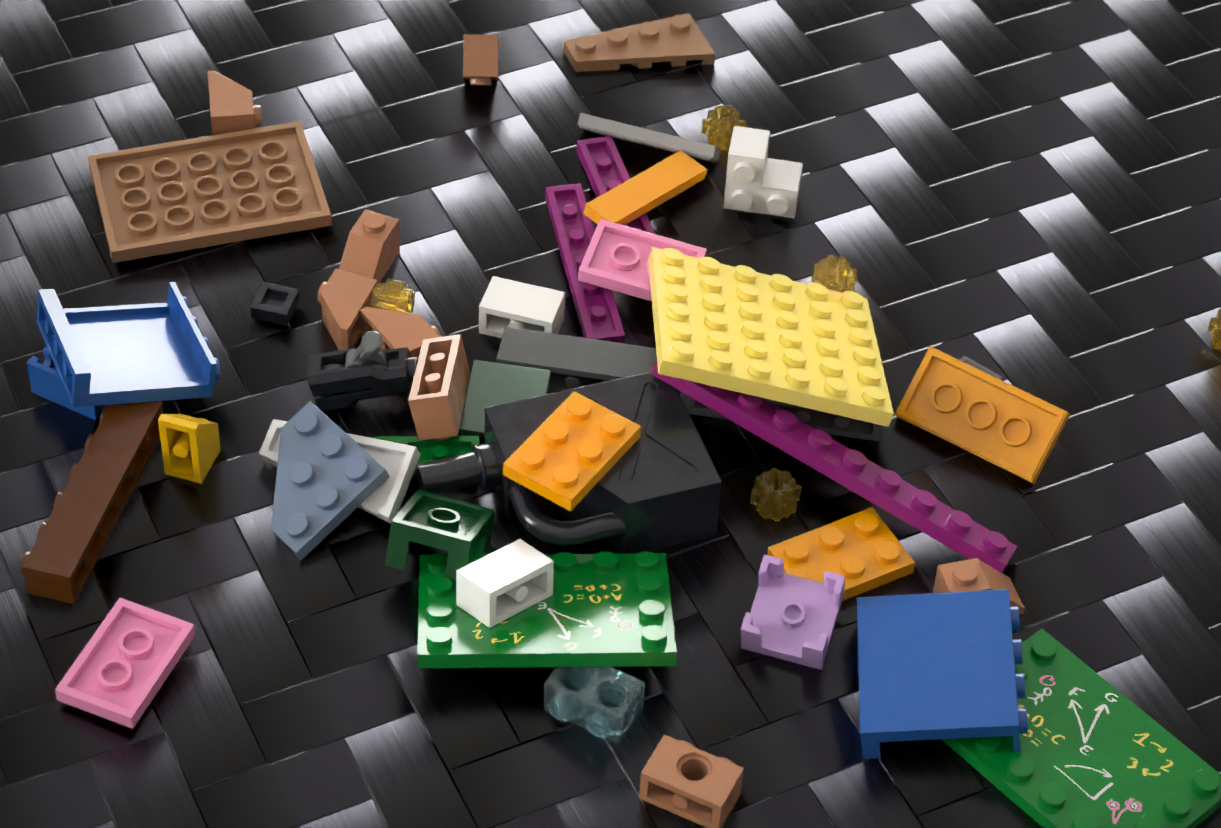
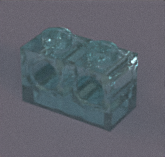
(595, 699)

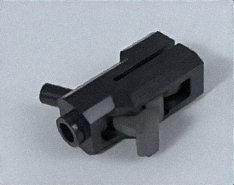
(360, 373)

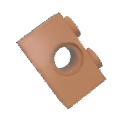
(669, 783)

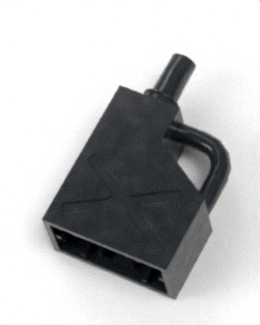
(648, 501)

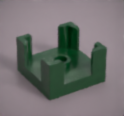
(441, 524)

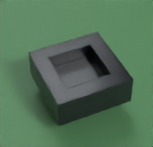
(275, 303)

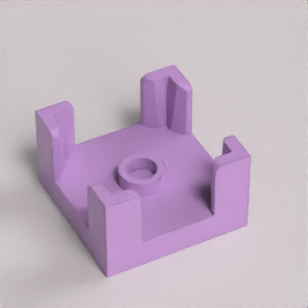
(792, 615)

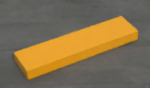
(646, 190)

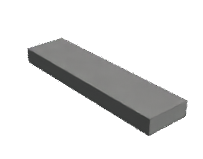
(649, 137)

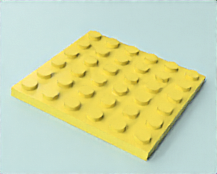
(767, 336)

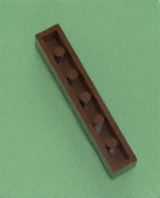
(92, 501)

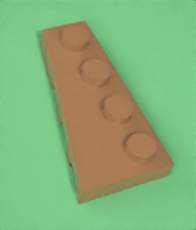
(663, 40)

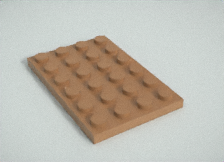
(208, 191)

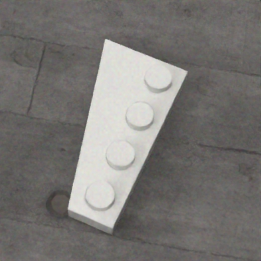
(395, 457)

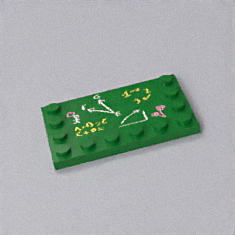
(600, 615)
(1091, 753)

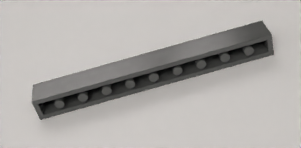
(587, 361)

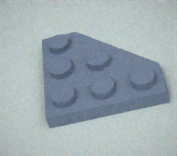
(318, 479)

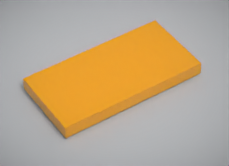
(982, 414)

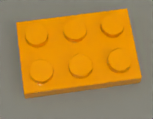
(571, 451)
(853, 547)

